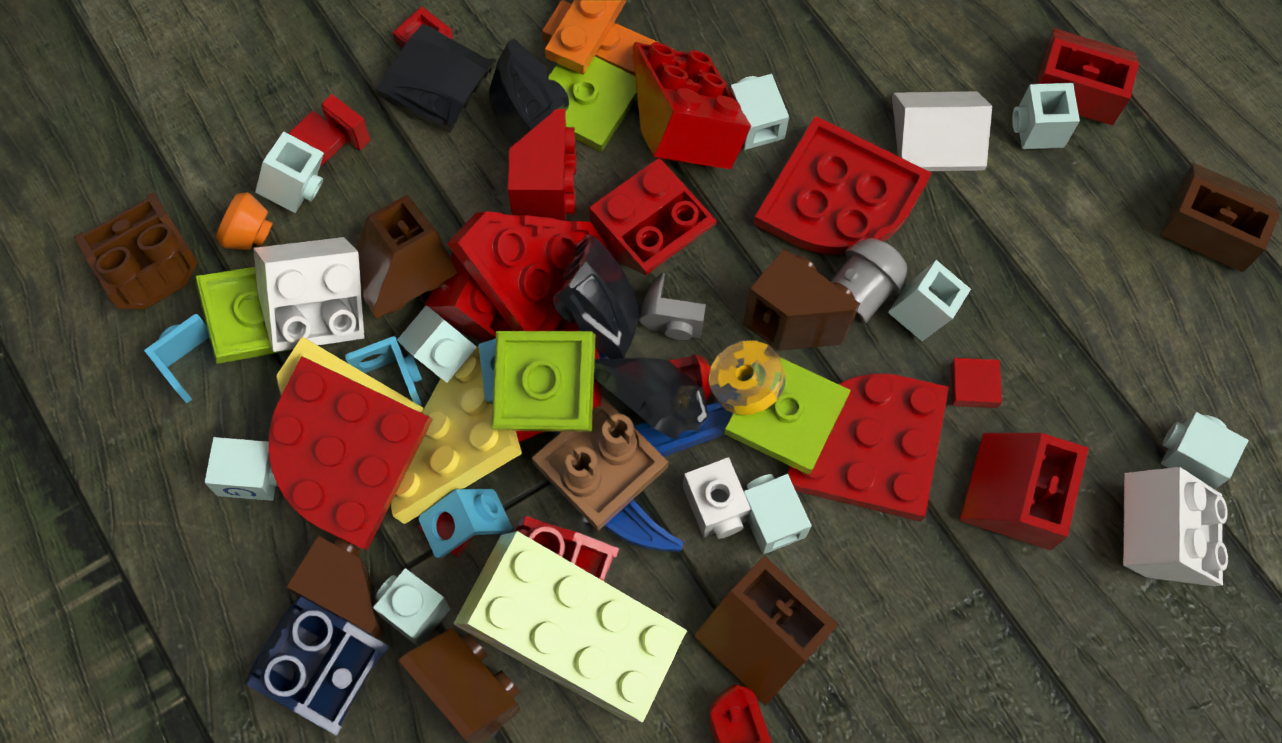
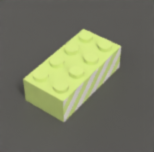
(571, 626)

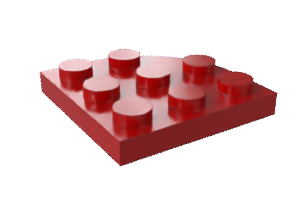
(840, 192)
(881, 446)
(341, 450)

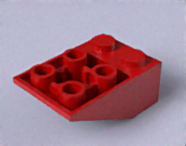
(687, 107)

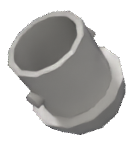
(872, 274)

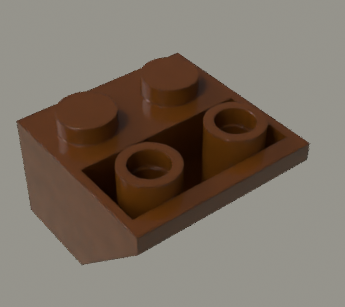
(1221, 218)
(400, 257)
(798, 306)
(765, 630)

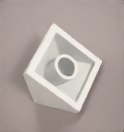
(943, 129)

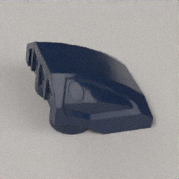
(315, 664)

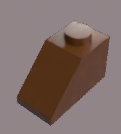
(338, 583)

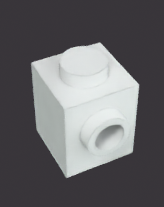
(717, 499)

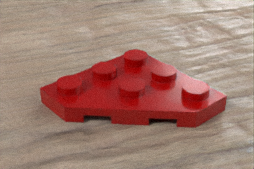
(520, 263)

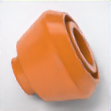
(244, 224)

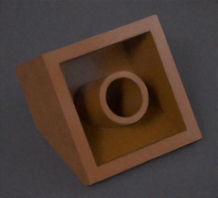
(462, 685)

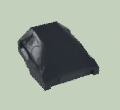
(434, 78)
(522, 92)
(599, 298)
(655, 392)

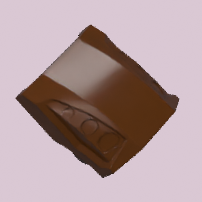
(138, 255)

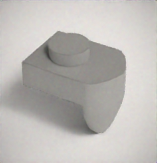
(673, 317)

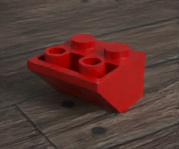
(1100, 73)
(544, 170)
(649, 218)
(466, 306)
(1025, 486)

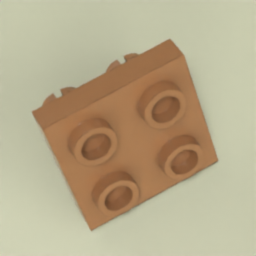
(601, 467)

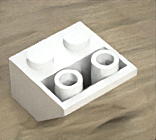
(310, 292)
(1174, 527)

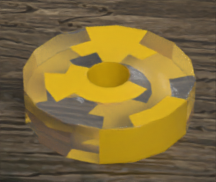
(753, 394)

